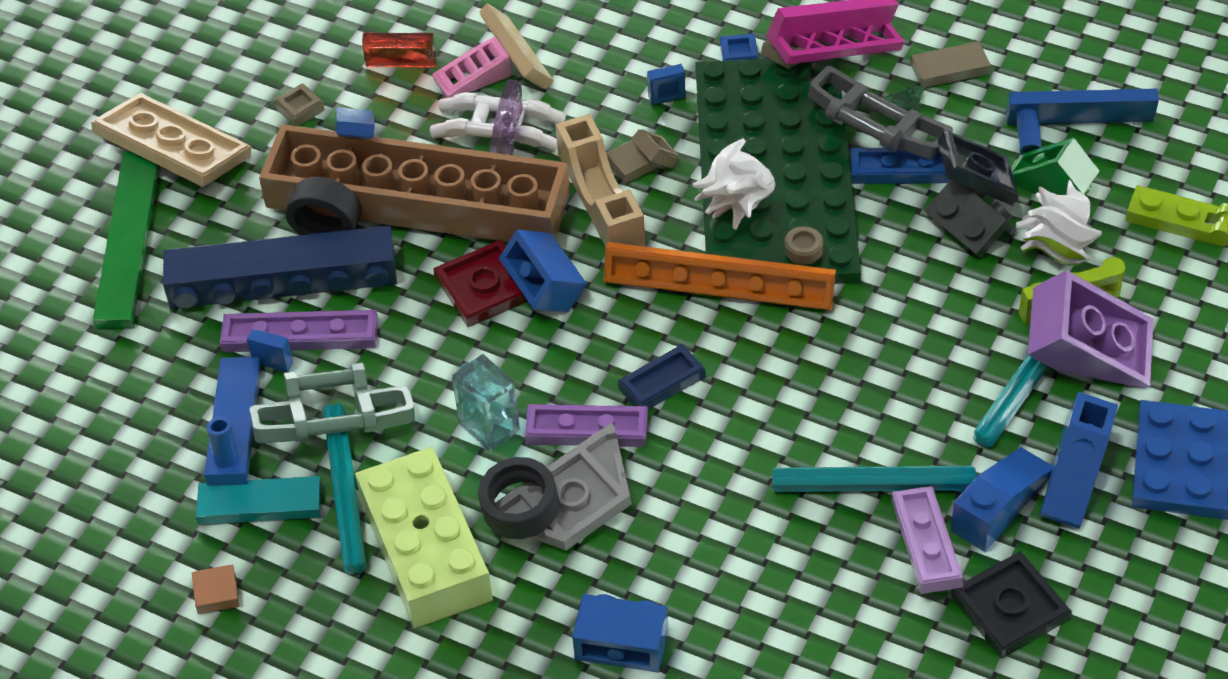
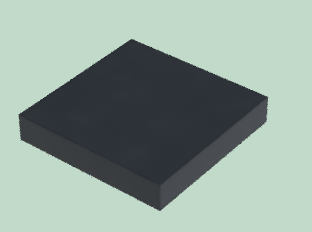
(978, 167)
(1011, 604)

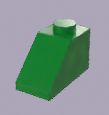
(1054, 167)

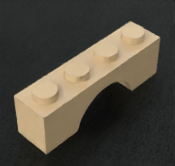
(610, 209)

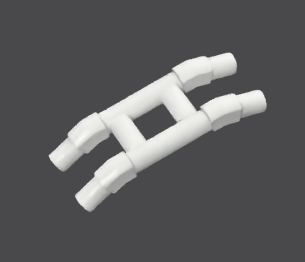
(478, 127)

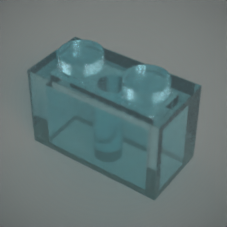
(486, 402)

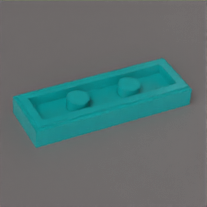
(259, 500)

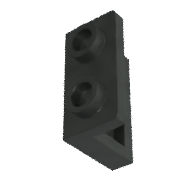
(969, 217)

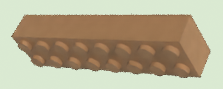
(422, 183)

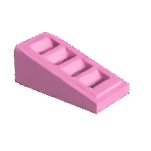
(488, 55)

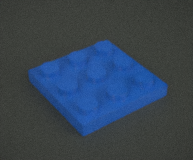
(1181, 460)

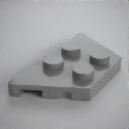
(589, 489)

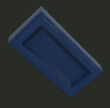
(662, 378)

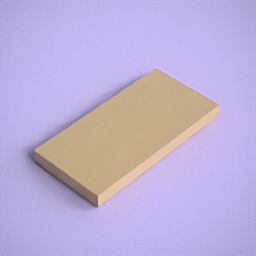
(171, 139)

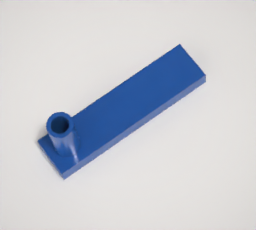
(1076, 106)
(230, 425)

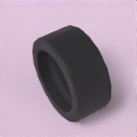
(322, 193)
(511, 472)

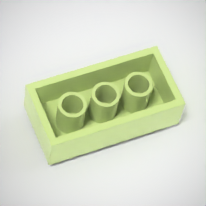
(424, 537)

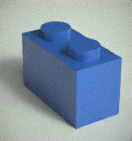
(542, 271)
(620, 632)

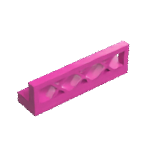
(830, 24)

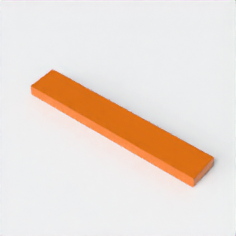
(719, 276)

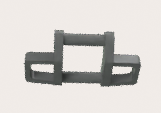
(890, 137)

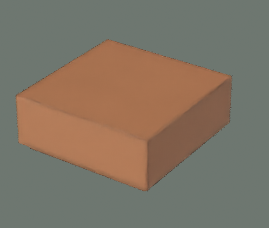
(215, 589)

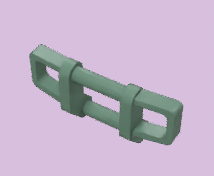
(365, 401)

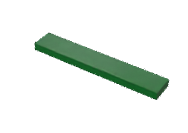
(126, 243)

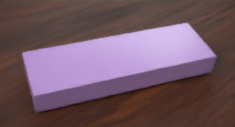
(927, 540)

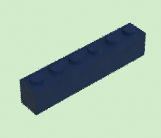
(279, 267)

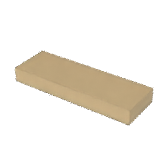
(516, 46)

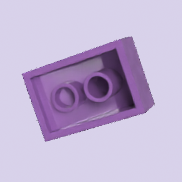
(1089, 332)

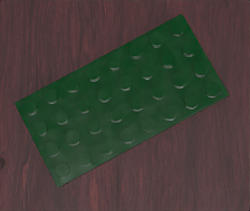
(799, 148)

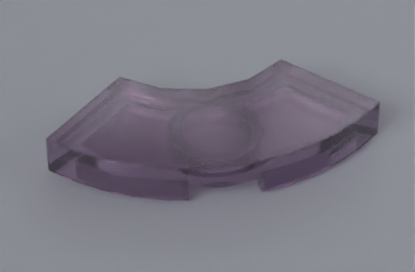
(507, 119)

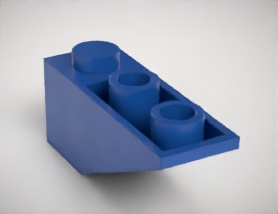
(1078, 459)

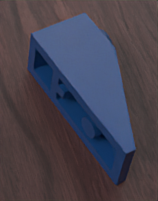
(998, 497)

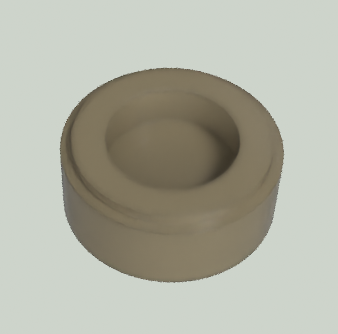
(803, 245)

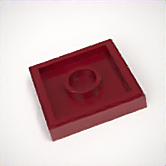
(479, 284)

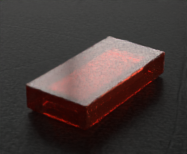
(399, 49)

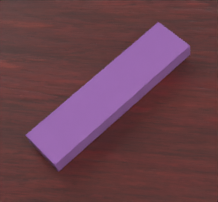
(303, 329)

